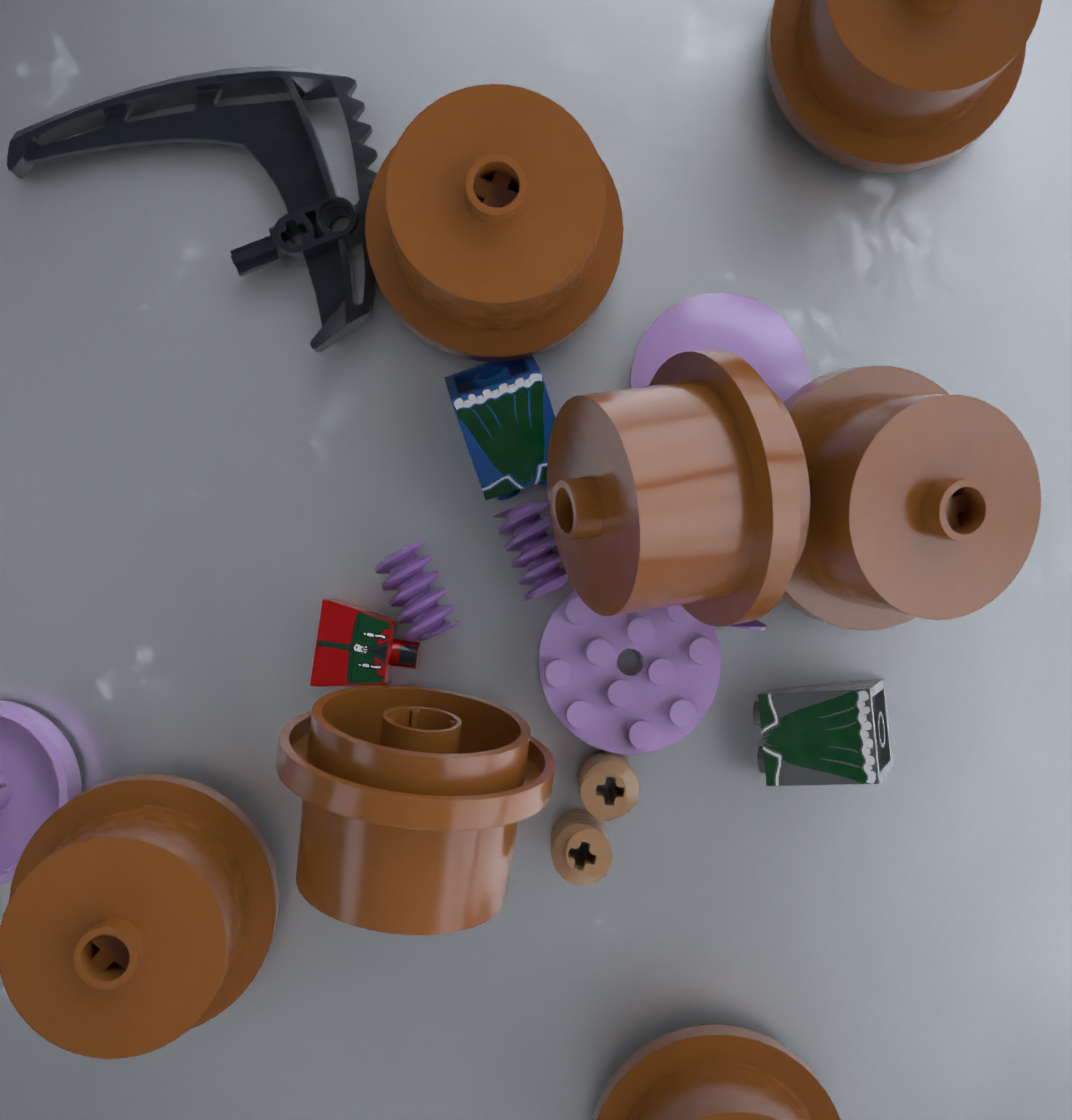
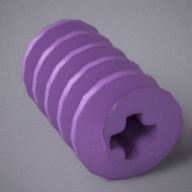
(534, 546)
(415, 593)

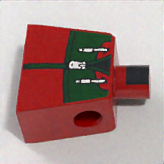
(358, 647)

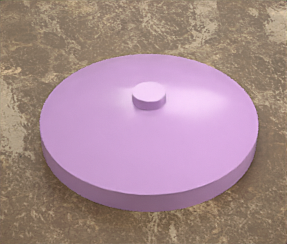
(728, 324)

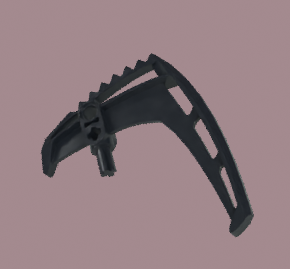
(278, 138)

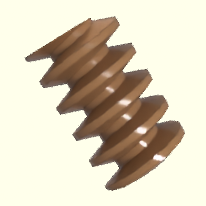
(619, 796)
(592, 859)

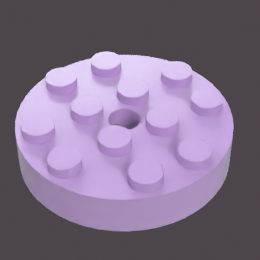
(621, 711)
(35, 778)

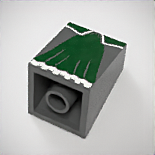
(824, 734)

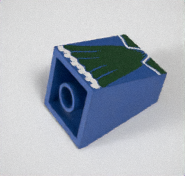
(504, 424)

